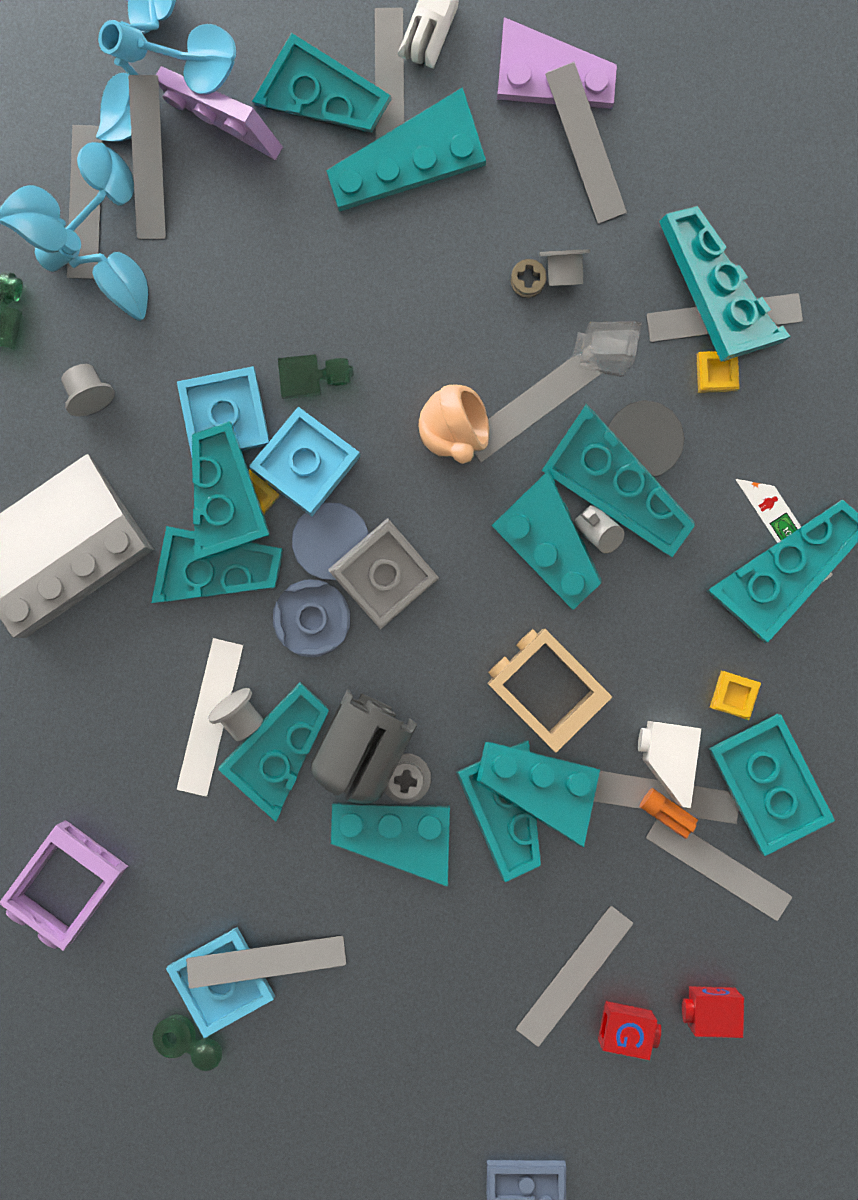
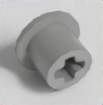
(565, 267)
(85, 390)
(237, 715)
(409, 780)

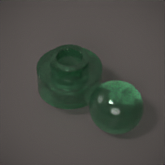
(203, 1053)

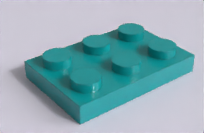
(771, 784)

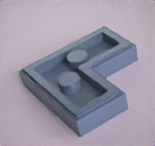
(526, 1180)

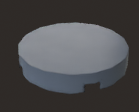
(326, 537)
(311, 618)

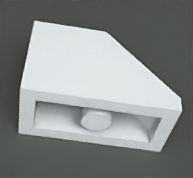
(672, 757)

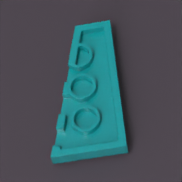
(416, 153)
(613, 480)
(784, 576)

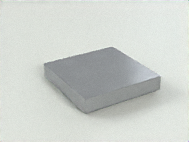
(383, 573)

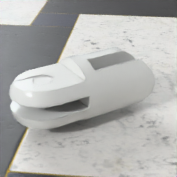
(428, 31)

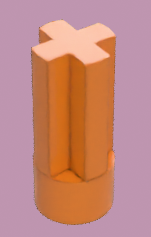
(668, 813)

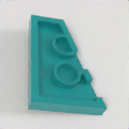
(320, 88)
(549, 542)
(227, 572)
(273, 755)
(543, 786)
(397, 835)

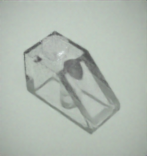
(608, 347)

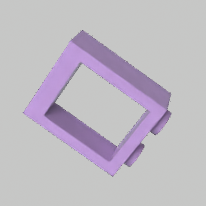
(85, 851)

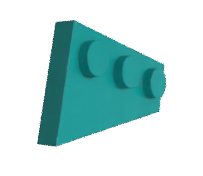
(224, 496)
(505, 827)

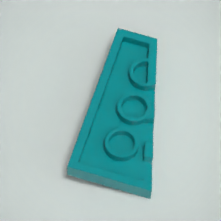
(727, 306)

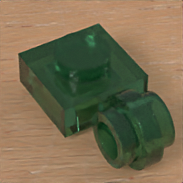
(10, 318)
(302, 376)

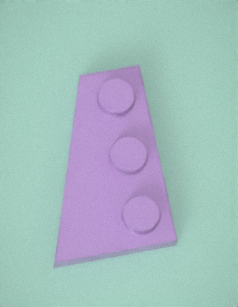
(531, 54)
(220, 111)

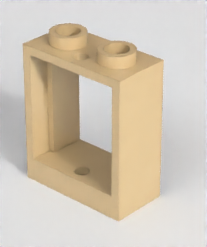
(577, 716)

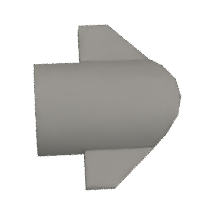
(599, 529)

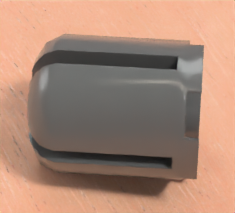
(361, 749)

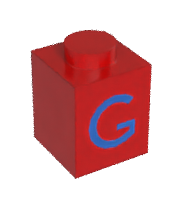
(714, 1012)
(629, 1030)

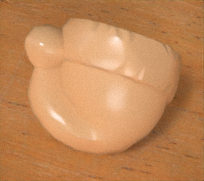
(454, 423)

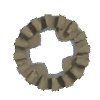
(537, 271)

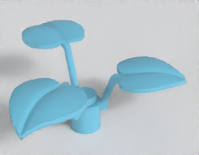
(207, 64)
(37, 219)

